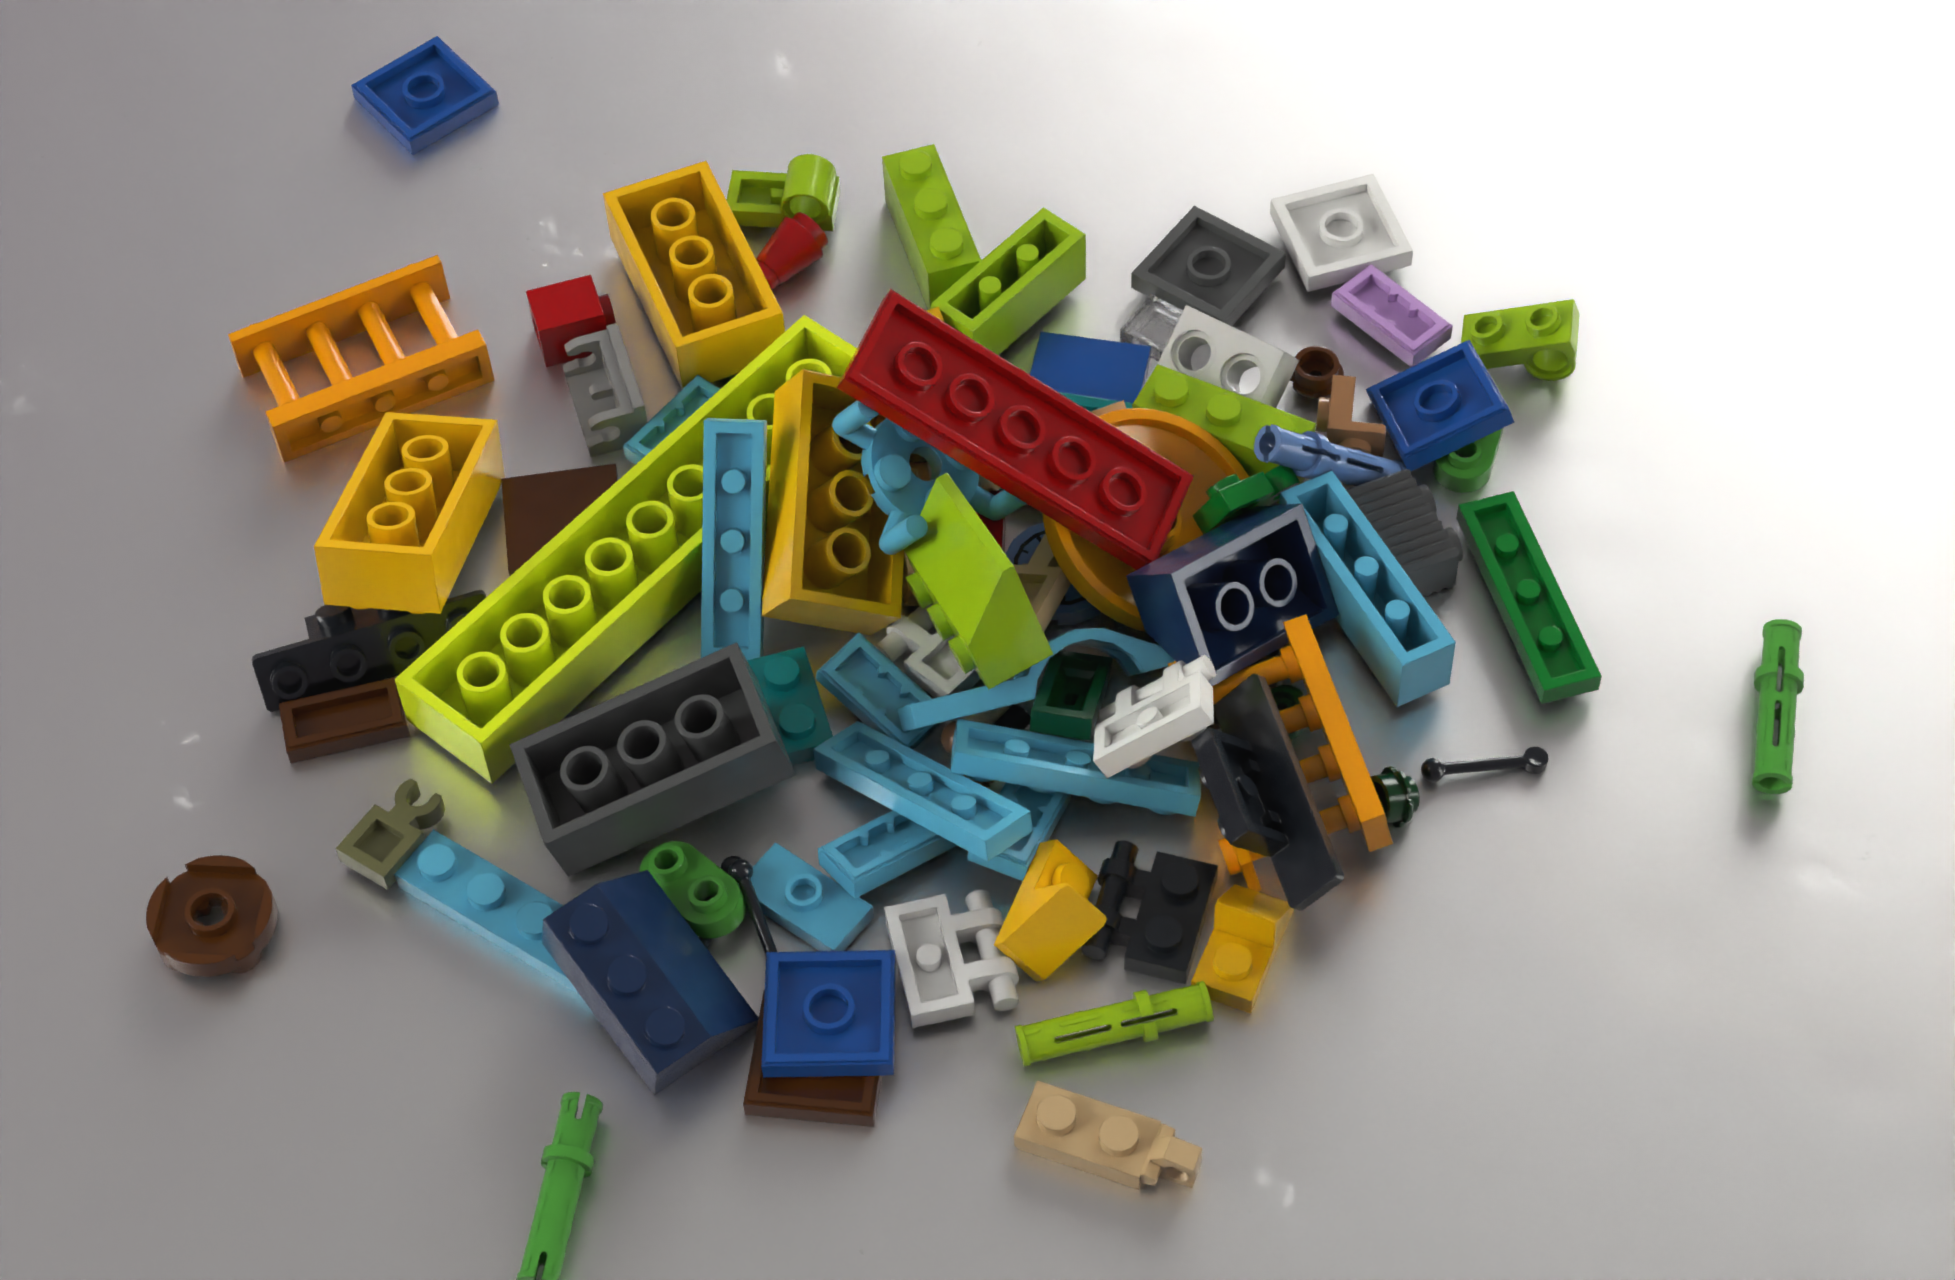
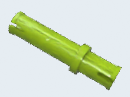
(1188, 1006)

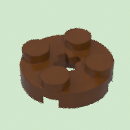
(221, 947)

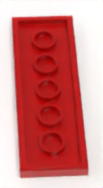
(1016, 431)

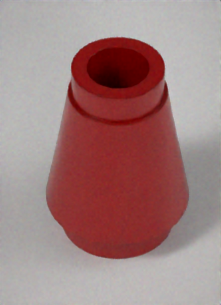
(791, 249)

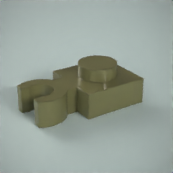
(388, 839)

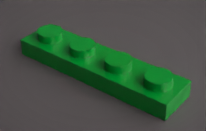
(1528, 597)

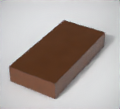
(343, 720)

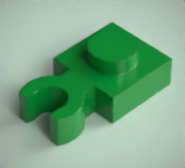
(1234, 497)

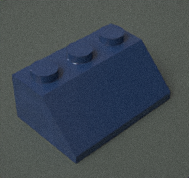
(1235, 589)
(646, 977)

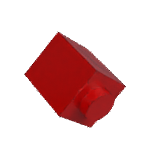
(567, 312)

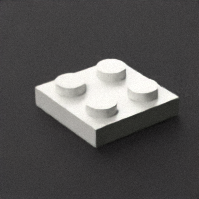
(1340, 231)

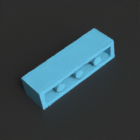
(1374, 595)

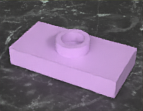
(1391, 315)

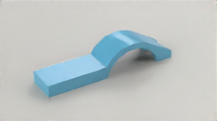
(1131, 654)

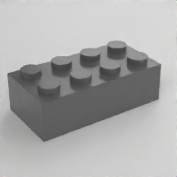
(651, 760)

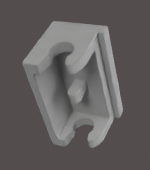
(604, 390)

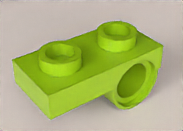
(768, 197)
(1532, 335)

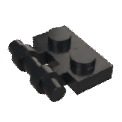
(1169, 917)

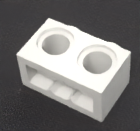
(1230, 356)

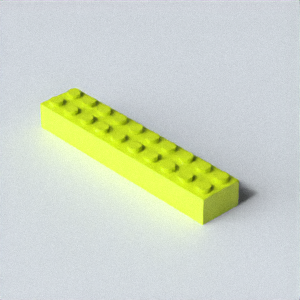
(596, 584)

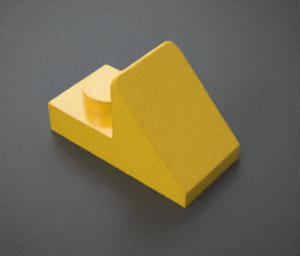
(1050, 912)
(1242, 946)

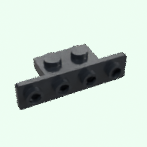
(353, 648)
(1265, 794)

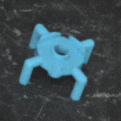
(897, 488)

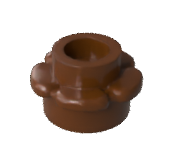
(1315, 371)

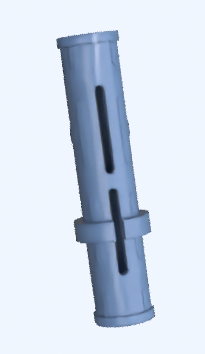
(1313, 455)

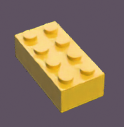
(693, 273)
(410, 513)
(822, 520)

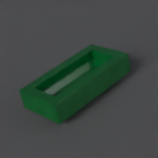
(1071, 695)

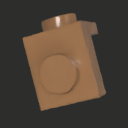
(1335, 418)

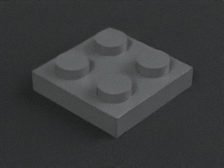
(1209, 267)

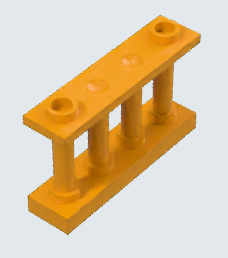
(361, 401)
(1335, 760)

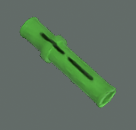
(1773, 762)
(566, 1165)

